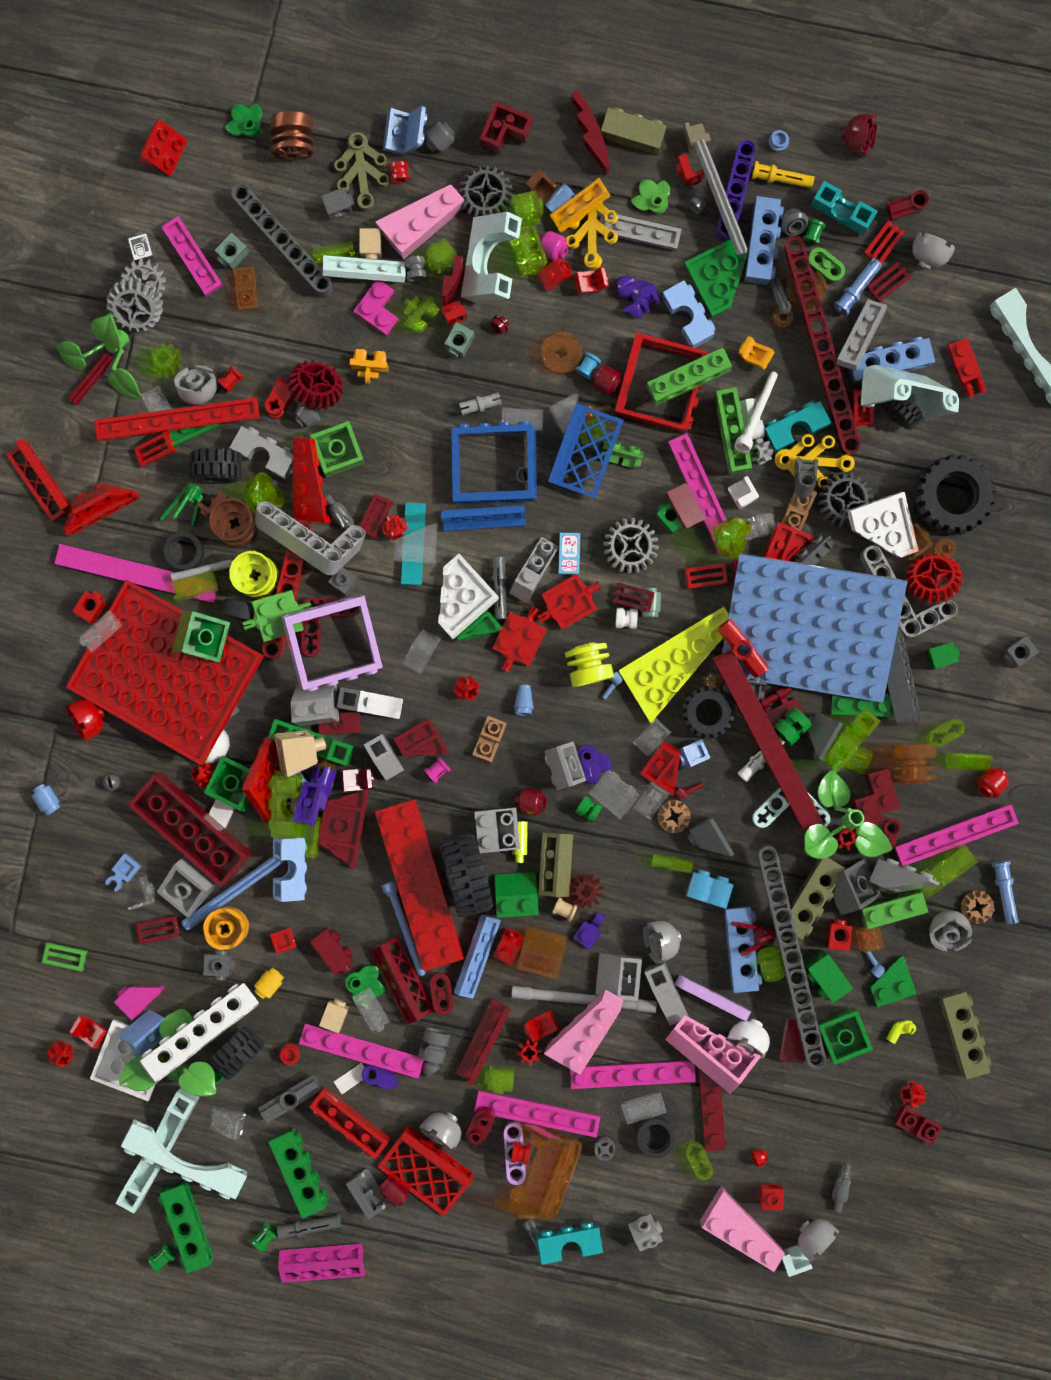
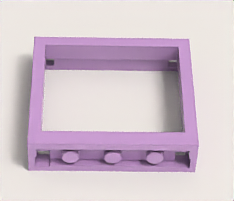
(321, 610)

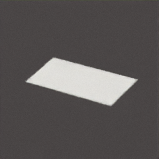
(350, 1079)

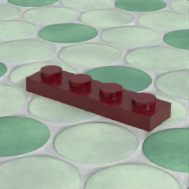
(712, 1113)

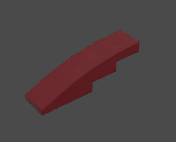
(593, 139)

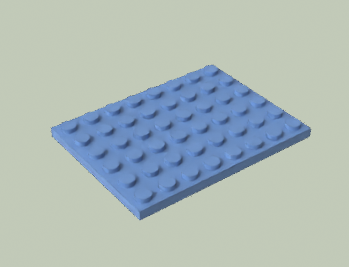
(818, 625)

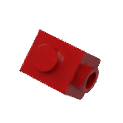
(684, 170)
(554, 274)
(591, 281)
(508, 946)
(541, 1026)
(88, 1031)

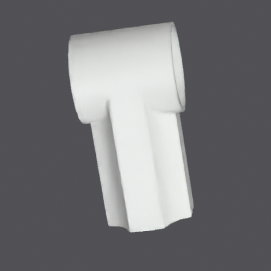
(747, 408)

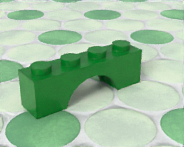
(335, 750)

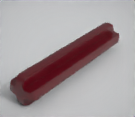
(90, 378)

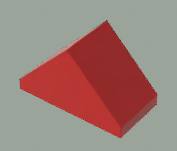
(861, 414)

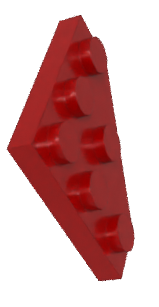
(257, 782)

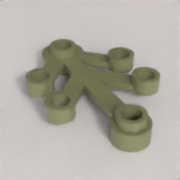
(361, 167)

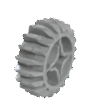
(123, 309)
(637, 552)

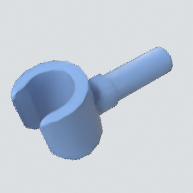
(615, 681)
(877, 970)

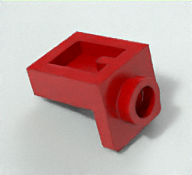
(454, 313)

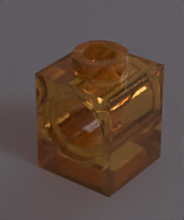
(869, 939)

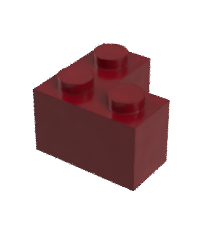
(505, 123)
(881, 796)

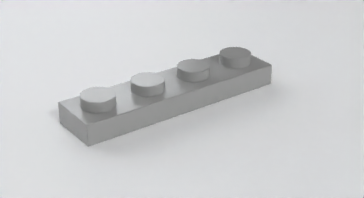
(644, 232)
(861, 334)

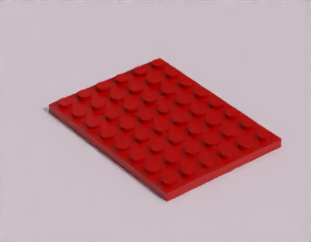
(160, 690)

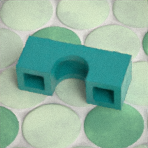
(831, 203)
(811, 417)
(551, 1243)

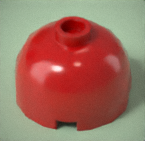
(86, 718)

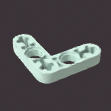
(770, 819)

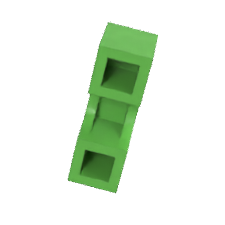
(894, 910)

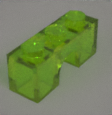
(850, 739)
(281, 818)
(953, 865)

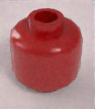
(992, 782)

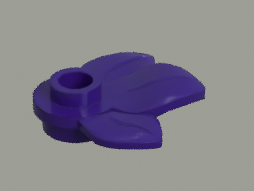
(595, 764)
(383, 1078)

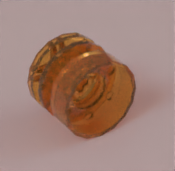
(914, 762)

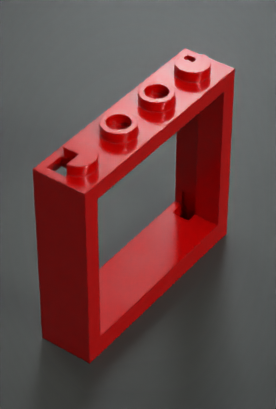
(667, 346)

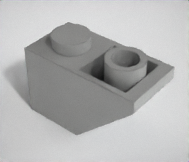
(384, 757)

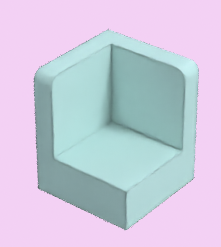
(795, 1261)

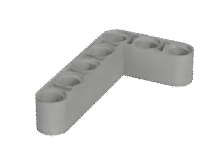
(305, 543)
(909, 616)

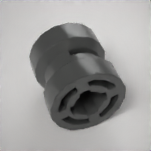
(415, 268)

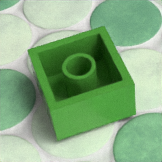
(338, 449)

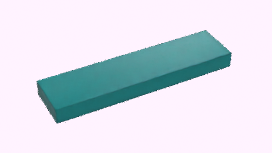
(415, 519)

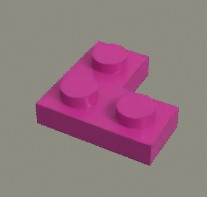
(372, 308)

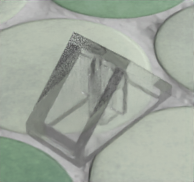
(562, 412)
(421, 651)
(652, 737)
(651, 800)
(227, 1122)

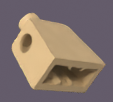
(297, 751)

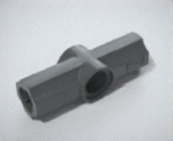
(279, 1105)

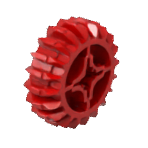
(944, 571)

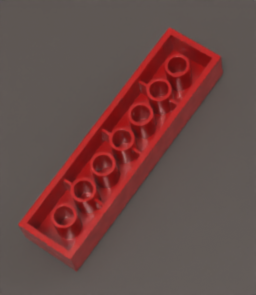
(419, 885)

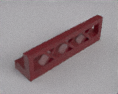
(398, 987)
(483, 1041)

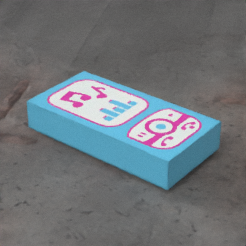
(569, 553)

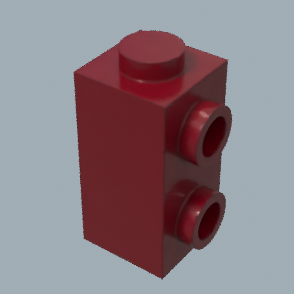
(332, 951)

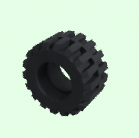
(215, 465)
(725, 712)
(237, 1052)

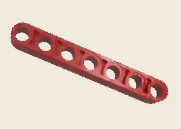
(286, 579)

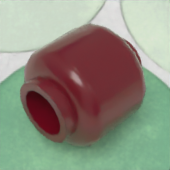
(607, 380)
(531, 801)

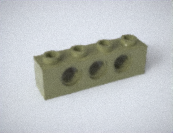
(812, 884)
(950, 1004)

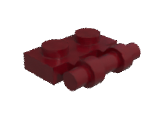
(779, 712)

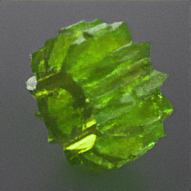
(170, 364)
(771, 964)

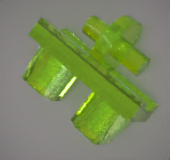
(426, 306)

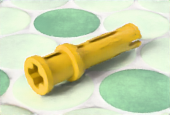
(771, 174)

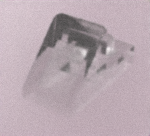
(760, 526)

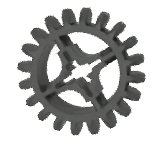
(493, 193)
(853, 500)

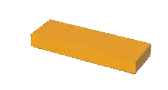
(580, 205)

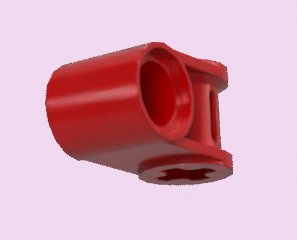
(280, 396)

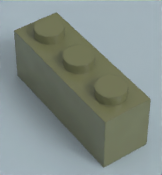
(633, 130)
(555, 864)

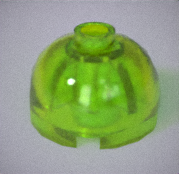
(260, 489)
(731, 536)

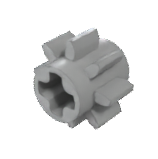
(761, 451)

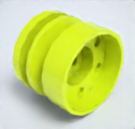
(245, 568)
(589, 664)

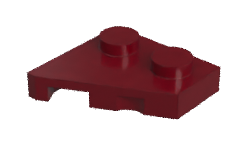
(421, 741)

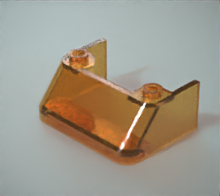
(547, 1177)

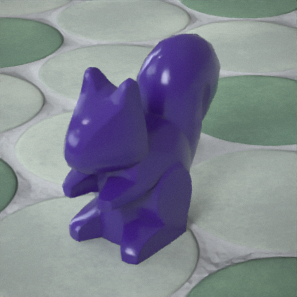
(641, 292)

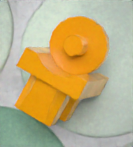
(360, 363)

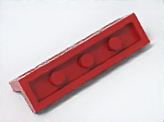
(42, 475)

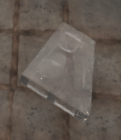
(417, 546)

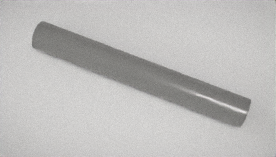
(199, 570)

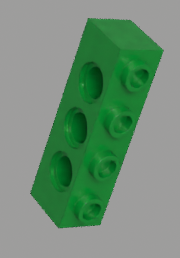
(305, 1203)
(189, 1259)

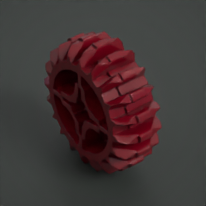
(315, 385)

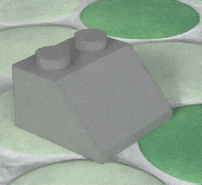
(315, 706)
(564, 766)
(186, 887)

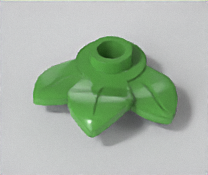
(651, 193)

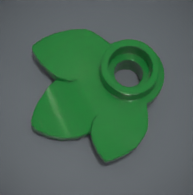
(243, 119)
(367, 978)

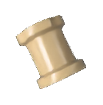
(564, 909)

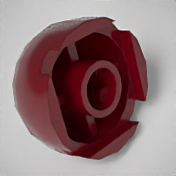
(860, 134)

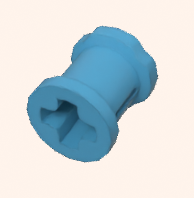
(588, 365)

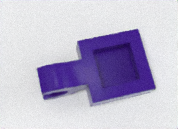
(588, 932)

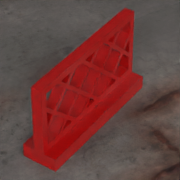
(438, 1158)

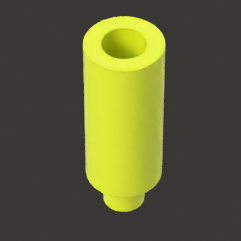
(519, 853)

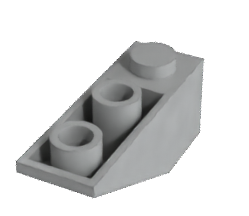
(533, 570)
(899, 879)
(666, 992)

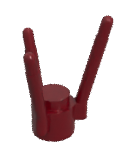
(762, 936)

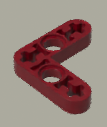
(306, 642)

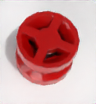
(399, 172)
(520, 1153)

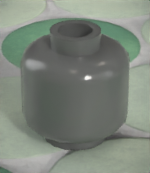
(439, 136)

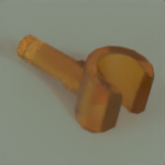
(600, 408)

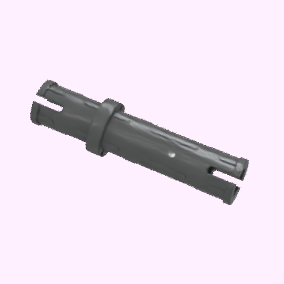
(499, 577)
(300, 1228)

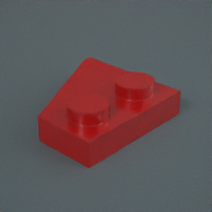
(785, 542)

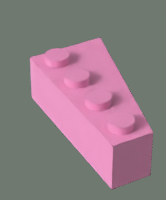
(420, 220)
(580, 1039)
(712, 1053)
(737, 1228)

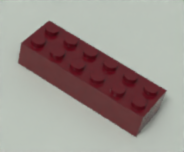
(190, 829)

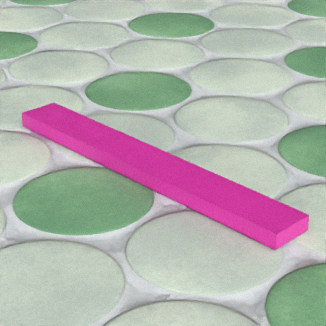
(120, 569)

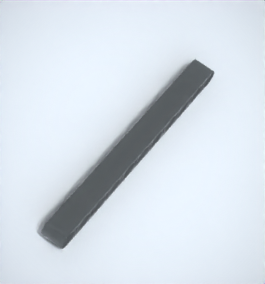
(795, 965)

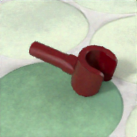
(681, 793)

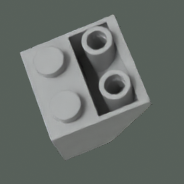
(497, 830)
(619, 975)

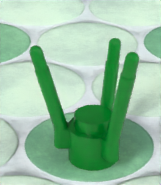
(189, 493)

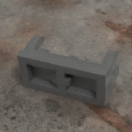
(365, 1192)

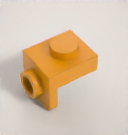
(755, 353)

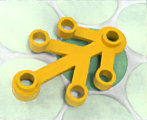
(591, 227)
(831, 462)

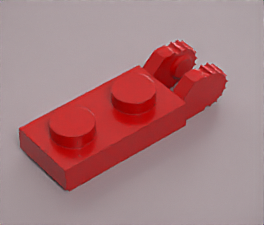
(966, 366)

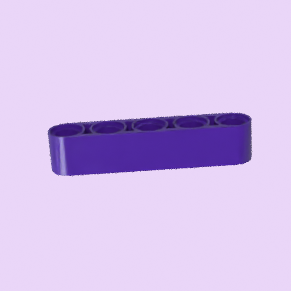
(737, 181)

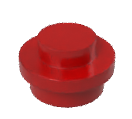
(289, 1054)

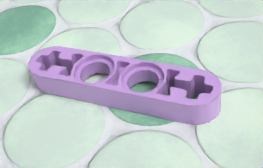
(712, 997)

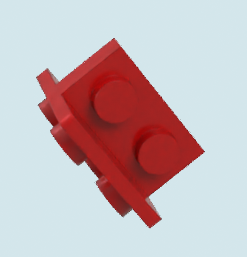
(163, 148)

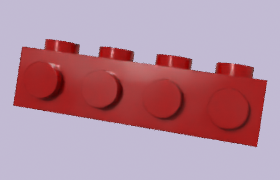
(349, 1122)

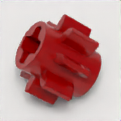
(394, 527)
(466, 688)
(202, 775)
(851, 835)
(533, 1048)
(60, 1053)
(913, 1094)

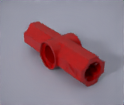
(751, 658)

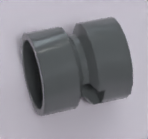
(434, 1045)

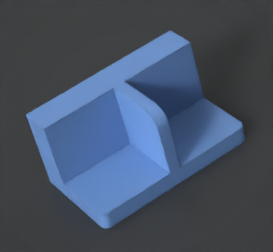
(143, 1033)

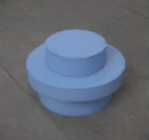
(778, 140)

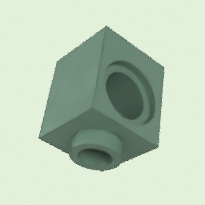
(231, 242)
(459, 331)

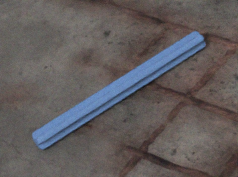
(231, 892)

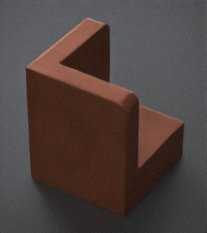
(542, 184)

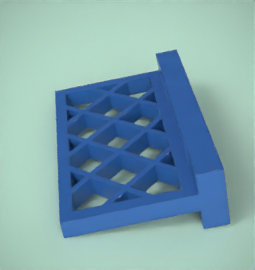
(569, 443)
(483, 518)

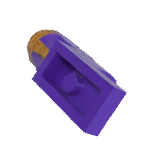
(315, 793)

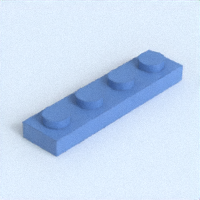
(477, 956)

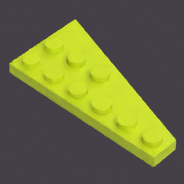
(665, 669)

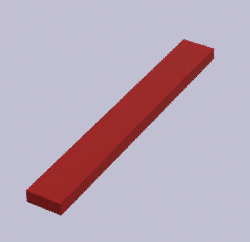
(177, 419)

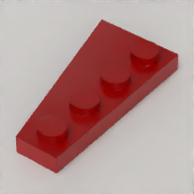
(307, 490)

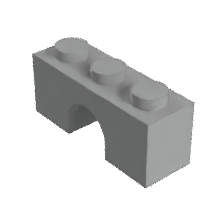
(249, 442)

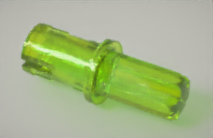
(672, 863)

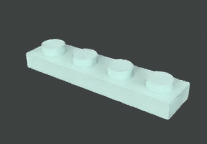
(363, 268)

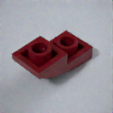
(917, 1124)

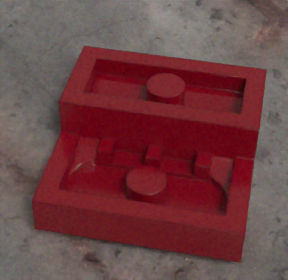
(452, 283)

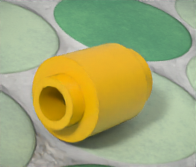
(268, 983)

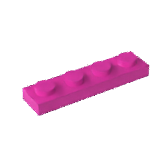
(192, 256)

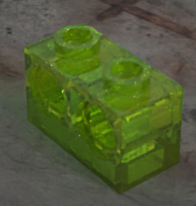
(527, 207)
(529, 251)

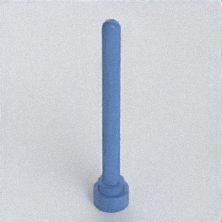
(391, 890)

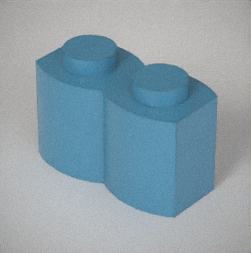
(709, 889)

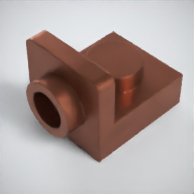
(216, 498)

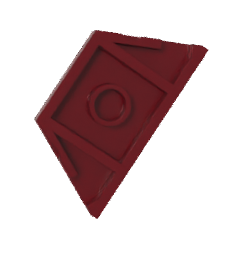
(343, 826)

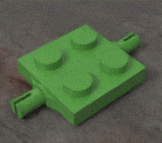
(269, 612)

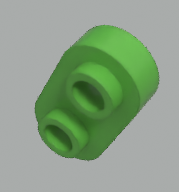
(827, 263)

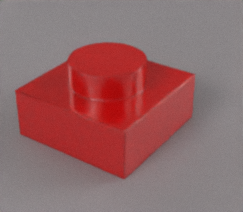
(283, 940)

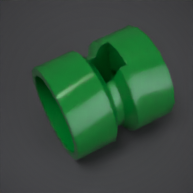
(790, 733)

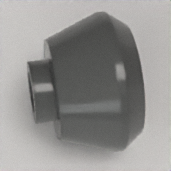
(794, 222)
(305, 416)

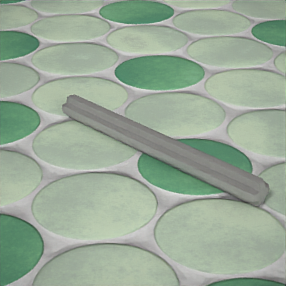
(720, 197)

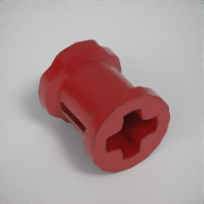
(230, 378)

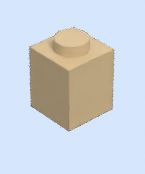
(371, 243)
(334, 1015)

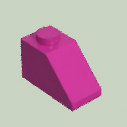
(137, 998)

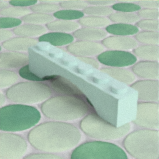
(1011, 313)
(167, 1133)
(223, 1178)

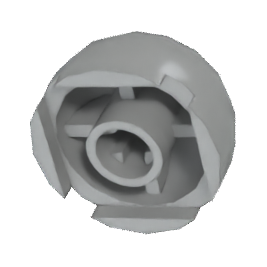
(931, 251)
(196, 385)
(950, 930)
(663, 940)
(442, 1130)
(816, 1237)

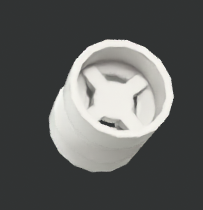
(626, 618)

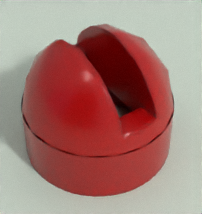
(759, 1157)

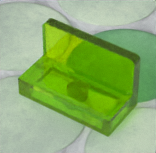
(195, 586)
(311, 836)

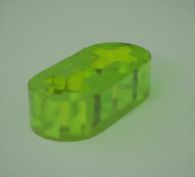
(948, 737)
(703, 1158)

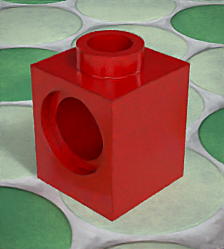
(81, 607)
(844, 942)
(770, 1196)

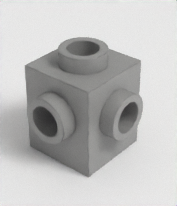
(646, 1232)

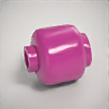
(554, 245)

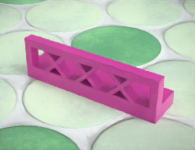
(321, 1260)

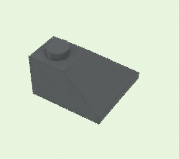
(821, 734)
(709, 837)
(854, 889)

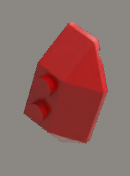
(96, 506)

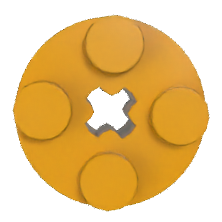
(214, 931)

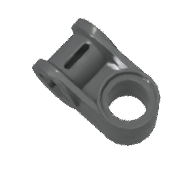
(805, 473)

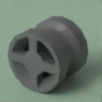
(607, 1151)

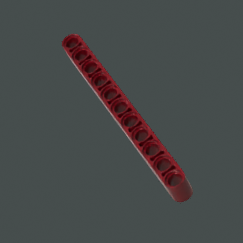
(821, 336)
(767, 740)

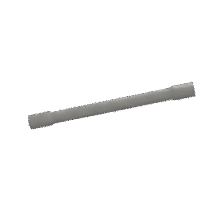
(528, 993)

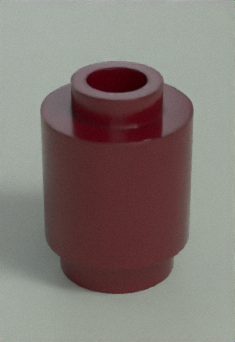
(393, 1191)

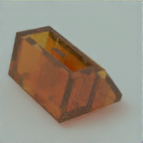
(542, 952)

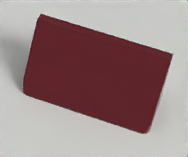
(791, 1044)

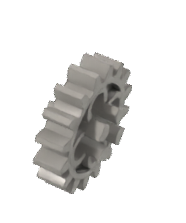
(146, 269)

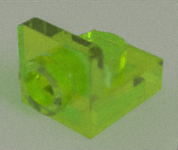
(596, 432)

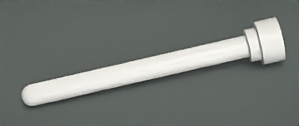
(744, 442)

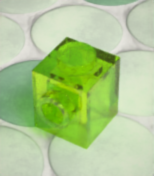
(440, 256)
(500, 1079)

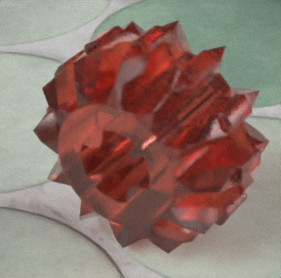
(580, 887)

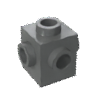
(212, 966)

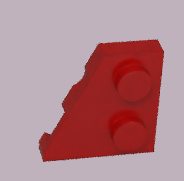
(663, 767)

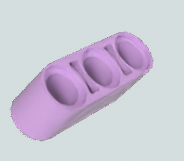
(508, 1142)

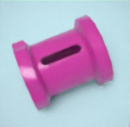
(437, 770)

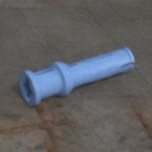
(852, 293)
(1004, 881)

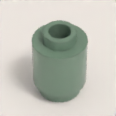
(656, 604)

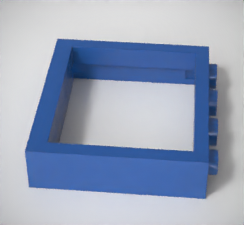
(502, 496)

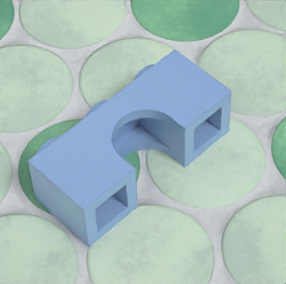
(682, 299)
(292, 885)

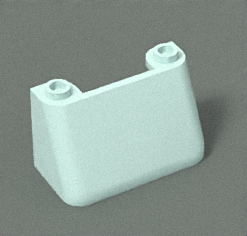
(889, 384)

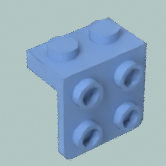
(404, 131)

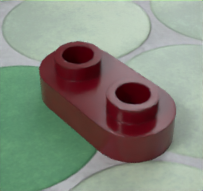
(441, 993)
(480, 1127)

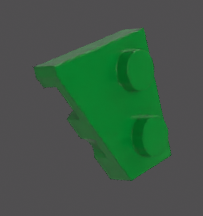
(481, 626)
(893, 984)

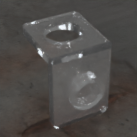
(148, 890)

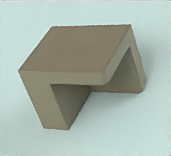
(694, 134)

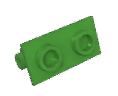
(629, 455)

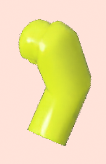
(900, 1027)

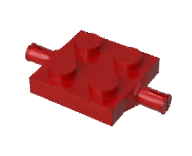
(569, 601)
(519, 639)

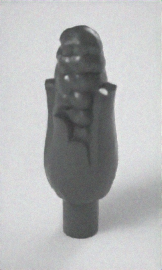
(339, 513)
(841, 1189)

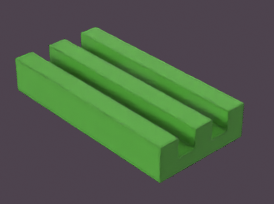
(81, 960)

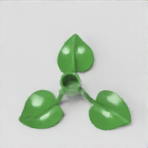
(114, 340)
(818, 840)
(196, 1081)

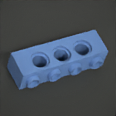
(763, 208)
(919, 347)
(752, 980)

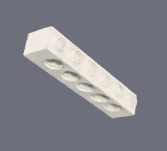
(158, 1070)

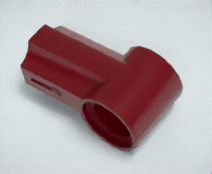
(906, 206)

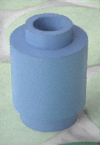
(45, 799)

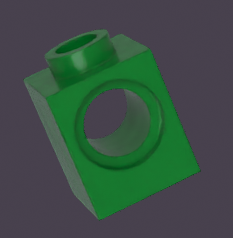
(671, 526)
(942, 655)

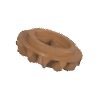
(670, 825)
(969, 902)

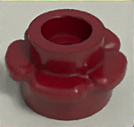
(499, 324)

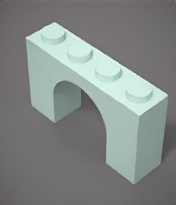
(485, 235)

